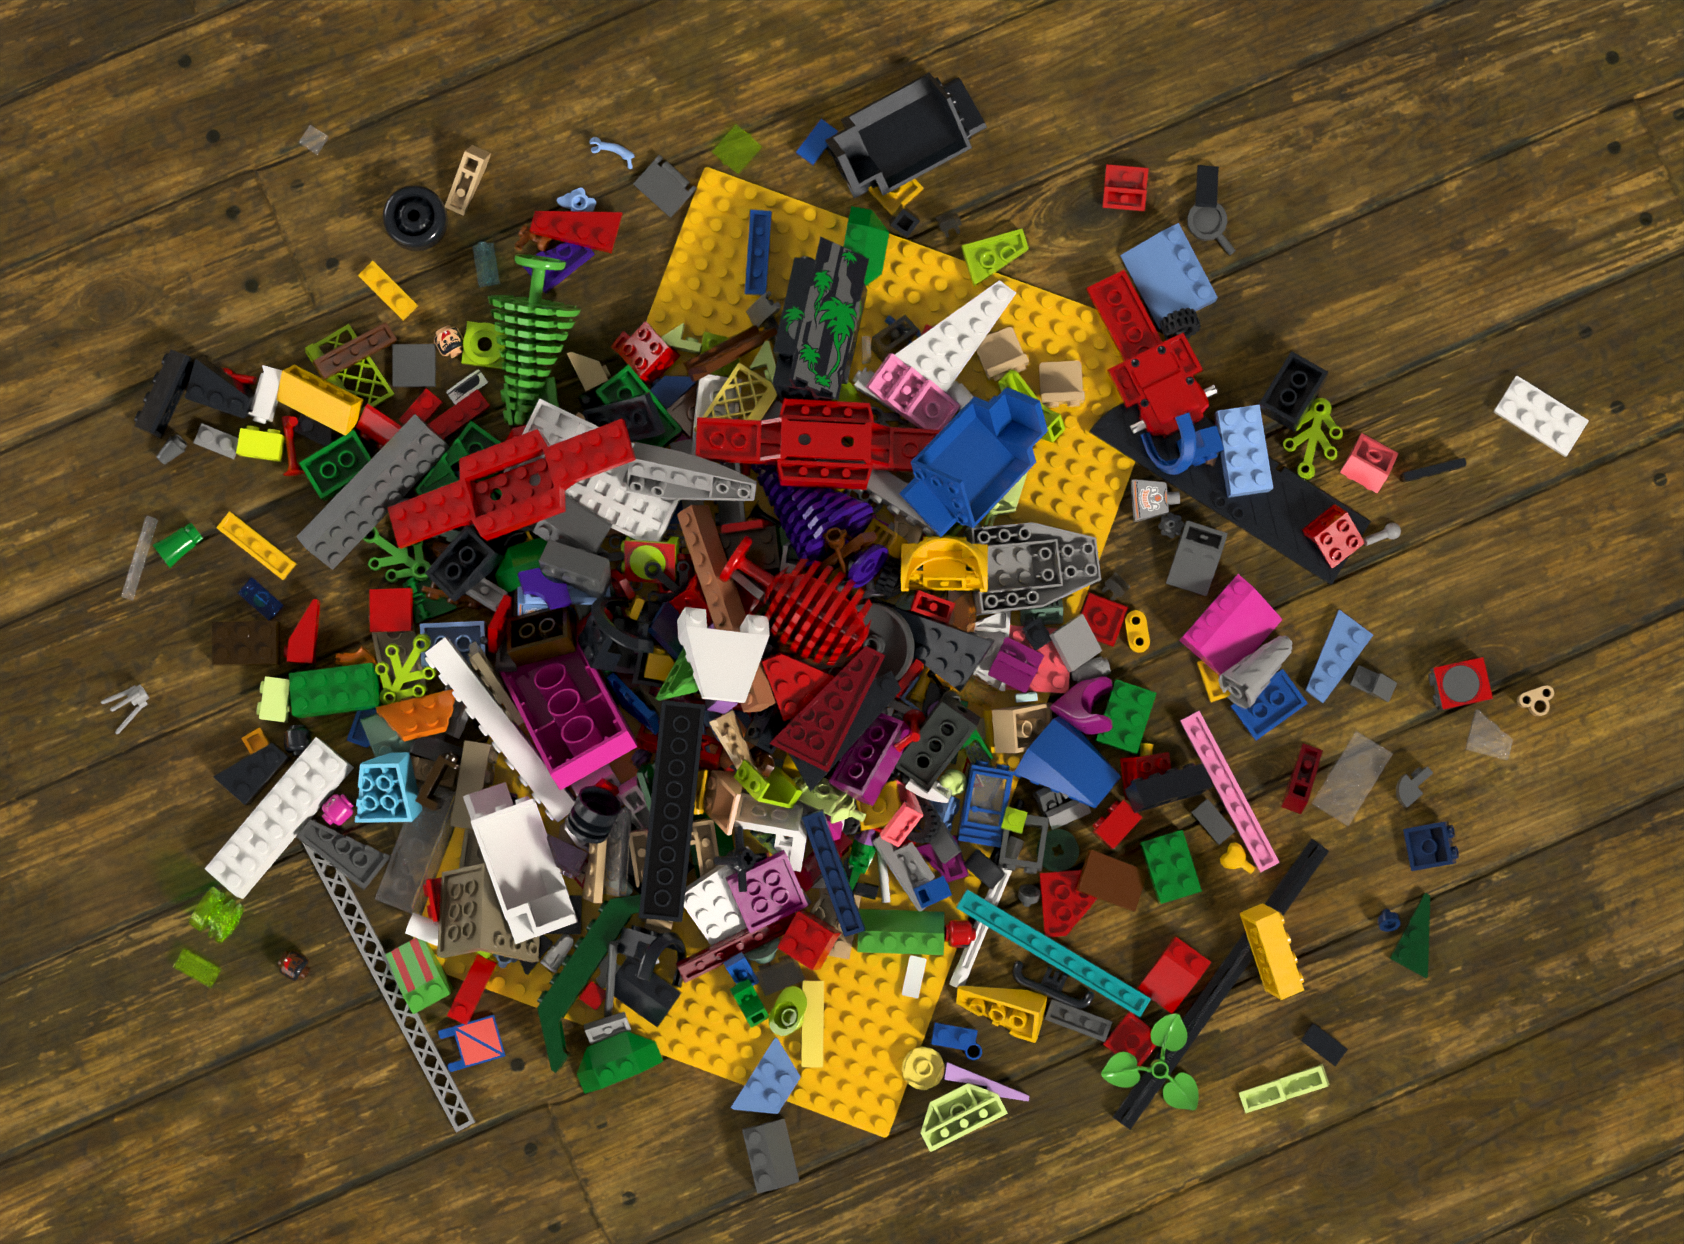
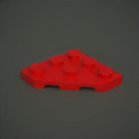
(793, 682)
(1061, 902)

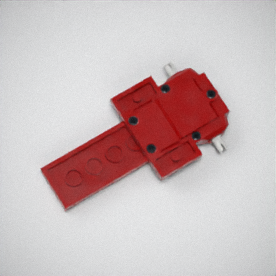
(1153, 371)

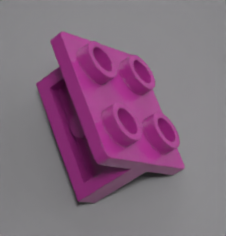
(1015, 664)

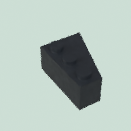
(218, 390)
(253, 773)

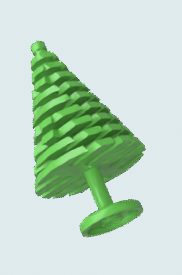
(529, 330)

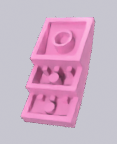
(912, 395)

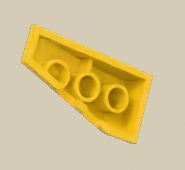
(1012, 1008)

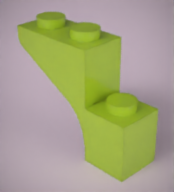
(1053, 420)

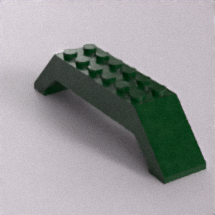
(578, 971)

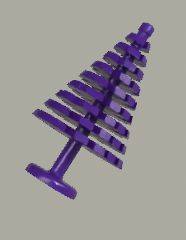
(811, 512)

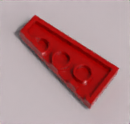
(584, 229)

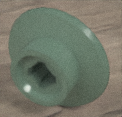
(764, 953)

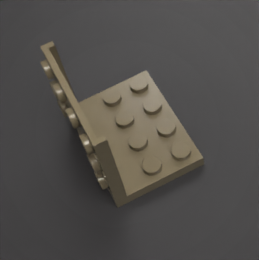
(474, 918)

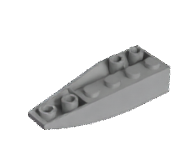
(685, 477)

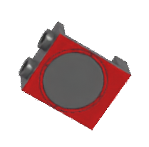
(1460, 684)

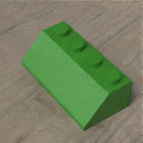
(902, 932)

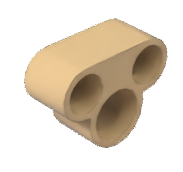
(1536, 695)

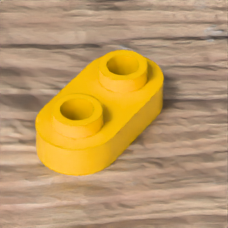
(1137, 631)

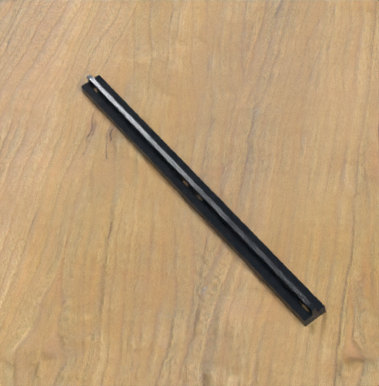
(1206, 1005)

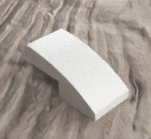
(935, 793)

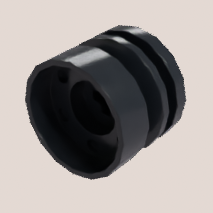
(593, 814)

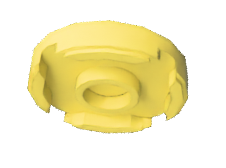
(923, 1068)

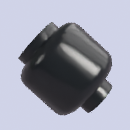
(297, 739)

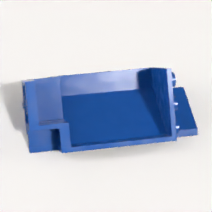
(975, 460)

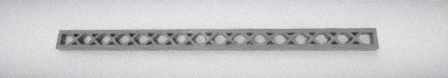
(391, 1002)

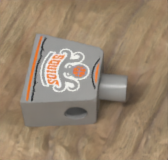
(1151, 499)

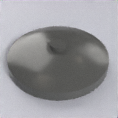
(890, 636)

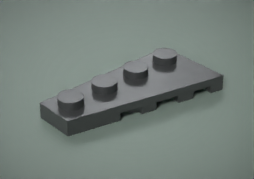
(351, 858)

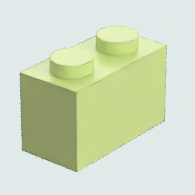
(275, 700)

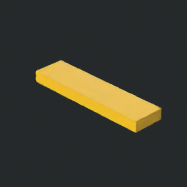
(256, 545)

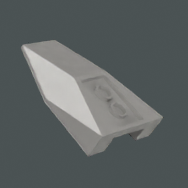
(1033, 565)

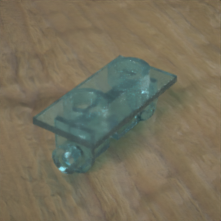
(486, 264)

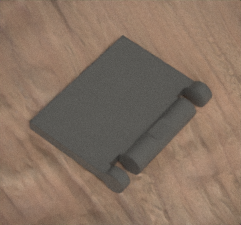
(664, 186)

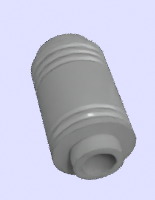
(1091, 669)

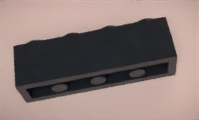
(1168, 787)

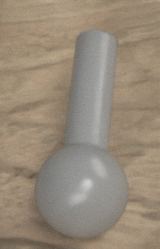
(1390, 531)

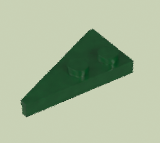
(1413, 945)

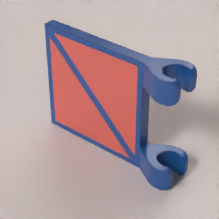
(476, 1042)

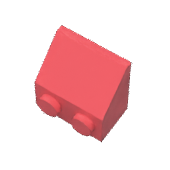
(1369, 463)

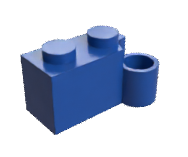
(955, 1037)

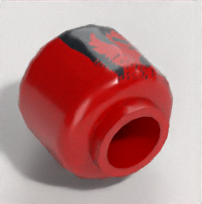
(959, 933)

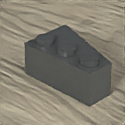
(576, 568)

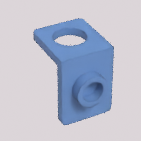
(906, 693)

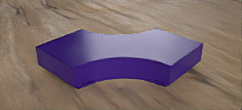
(535, 583)

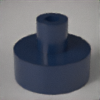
(1388, 920)

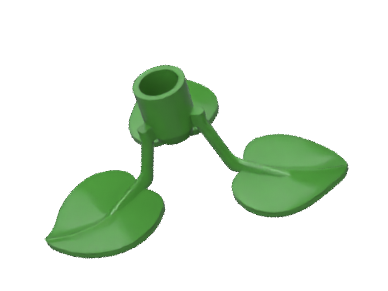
(1169, 1034)

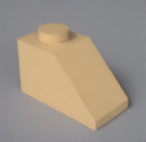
(589, 371)

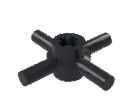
(740, 859)

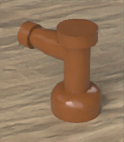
(541, 241)

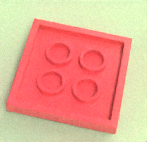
(1051, 673)

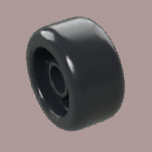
(417, 234)

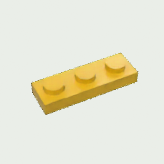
(388, 290)

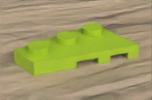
(993, 253)

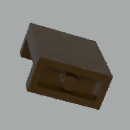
(426, 795)

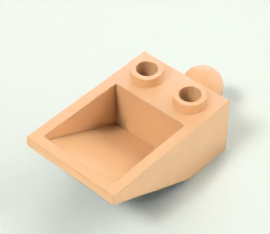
(722, 799)

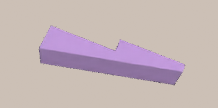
(959, 1074)

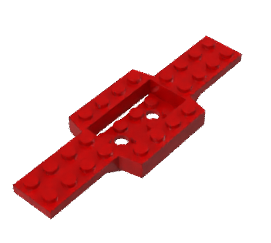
(826, 425)
(520, 503)

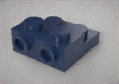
(1430, 845)

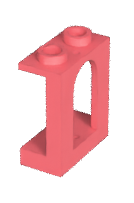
(904, 819)

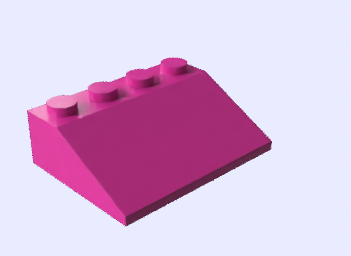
(1231, 626)

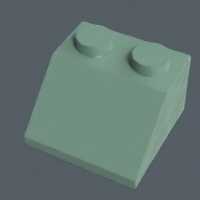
(382, 737)

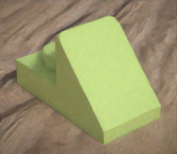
(674, 339)
(765, 359)

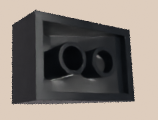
(464, 563)

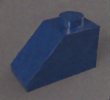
(671, 388)

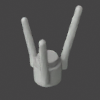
(136, 695)

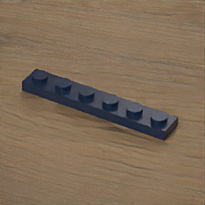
(833, 872)

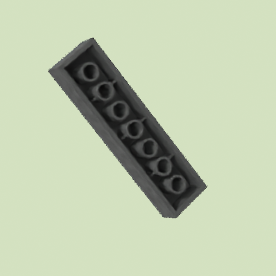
(372, 491)

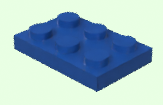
(1272, 706)

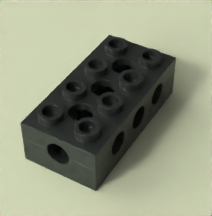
(939, 754)

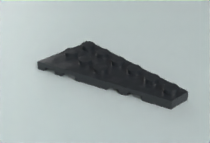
(944, 647)
(878, 697)

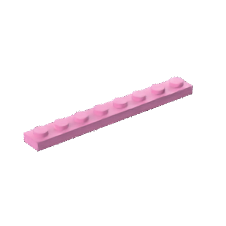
(1229, 791)

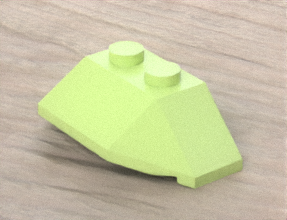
(959, 1114)

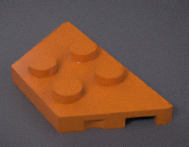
(420, 715)

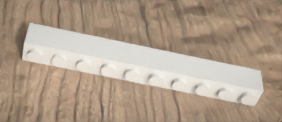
(494, 722)

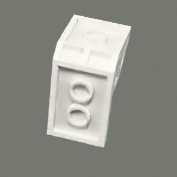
(778, 821)

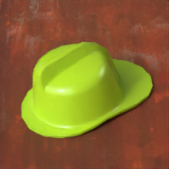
(788, 1011)

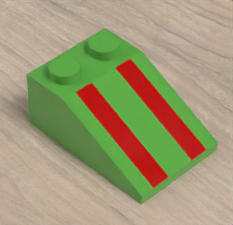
(419, 974)

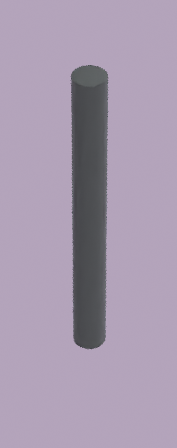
(610, 981)

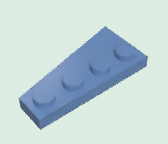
(1339, 652)

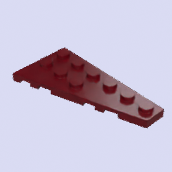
(824, 722)

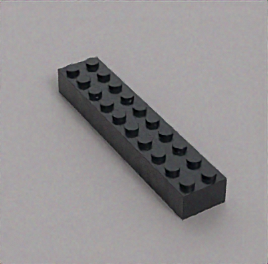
(671, 811)

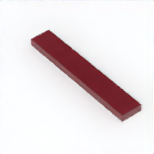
(727, 948)

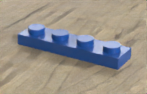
(758, 252)

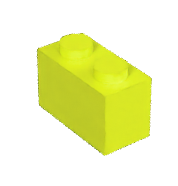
(260, 444)

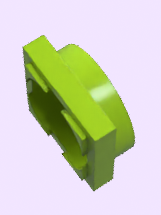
(473, 355)

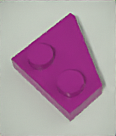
(952, 869)

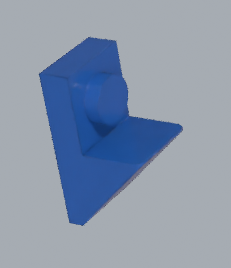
(740, 969)

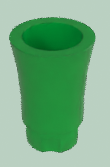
(178, 544)

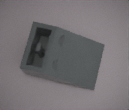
(1196, 558)

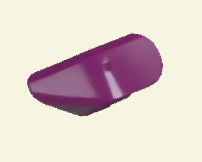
(1077, 705)

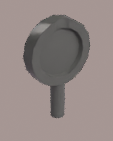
(1209, 224)

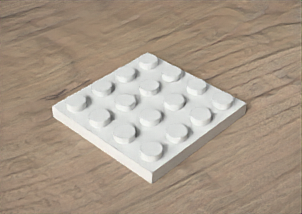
(713, 905)

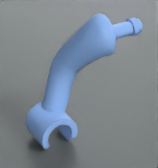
(623, 152)

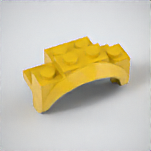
(944, 565)

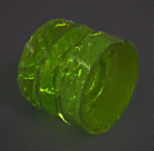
(216, 915)

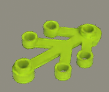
(1315, 434)
(403, 673)

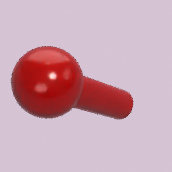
(240, 377)

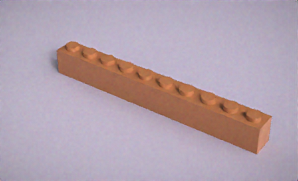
(720, 596)

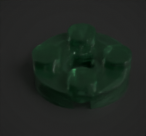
(1068, 845)

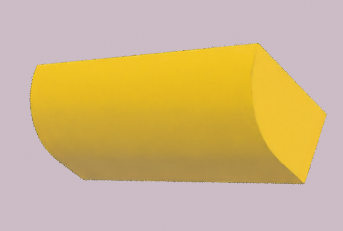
(319, 399)

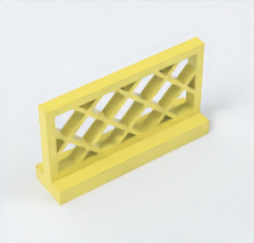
(761, 407)

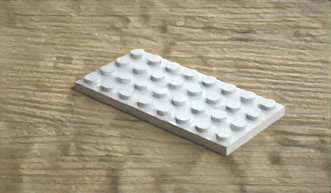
(604, 494)

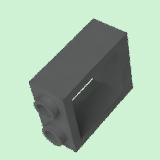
(1029, 867)

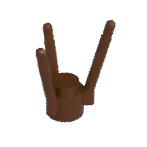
(836, 539)

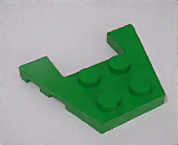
(443, 473)

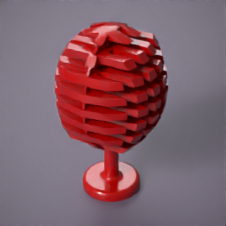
(808, 605)

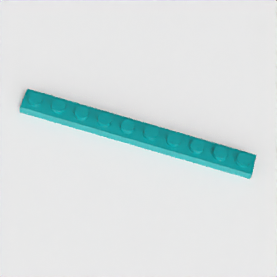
(1053, 952)

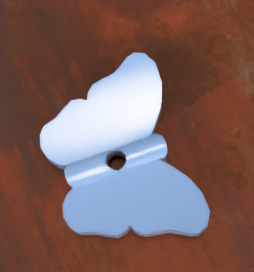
(577, 196)

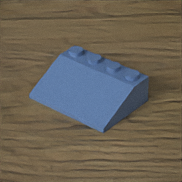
(1168, 274)

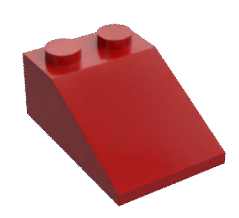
(1174, 975)

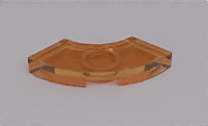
(965, 613)

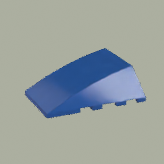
(1068, 764)

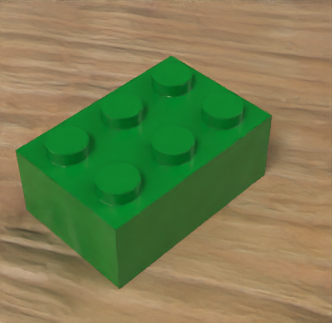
(336, 464)
(1129, 711)
(1170, 867)

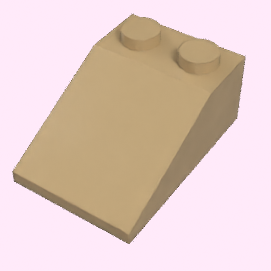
(1019, 726)

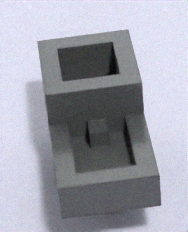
(1407, 789)

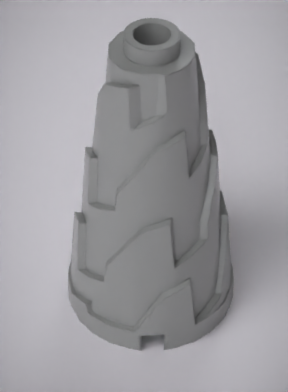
(1253, 672)

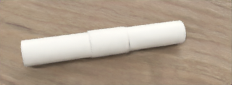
(884, 879)

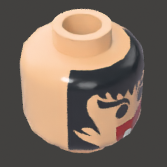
(449, 341)

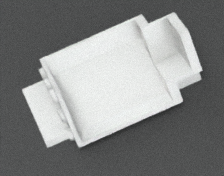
(520, 862)

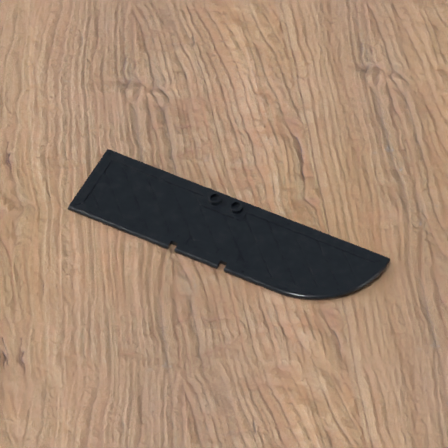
(1269, 516)

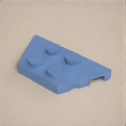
(769, 1083)

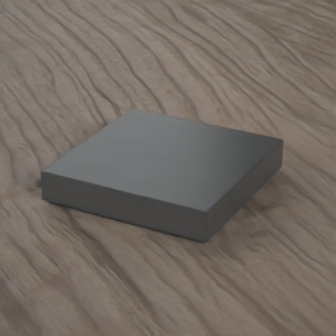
(414, 365)

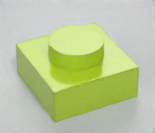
(1014, 820)

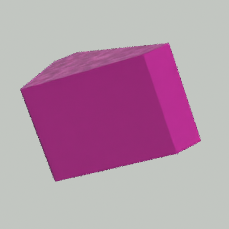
(569, 715)

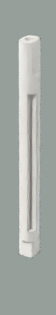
(993, 896)

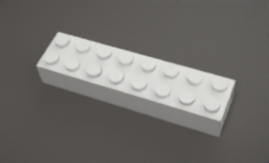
(279, 818)

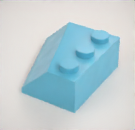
(387, 790)

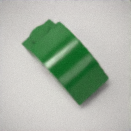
(749, 1002)

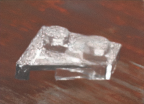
(1487, 738)

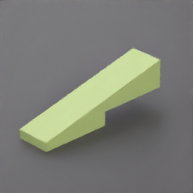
(1284, 1088)

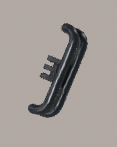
(1051, 986)

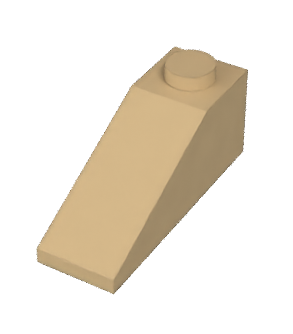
(467, 179)

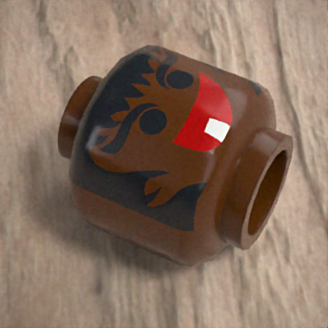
(293, 965)

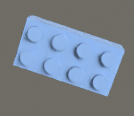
(1244, 452)

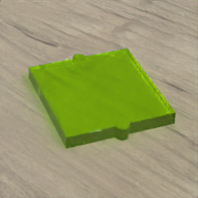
(736, 149)

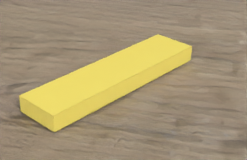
(813, 1024)

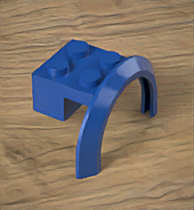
(1193, 446)

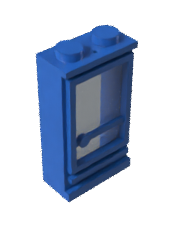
(985, 803)

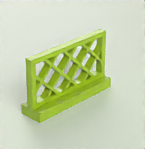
(314, 352)

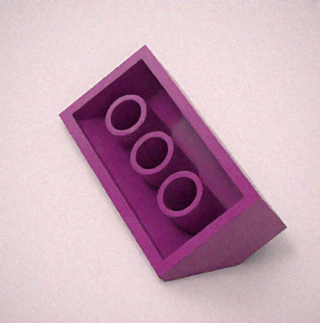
(870, 760)

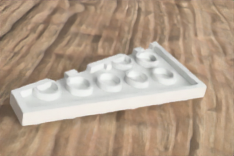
(950, 344)

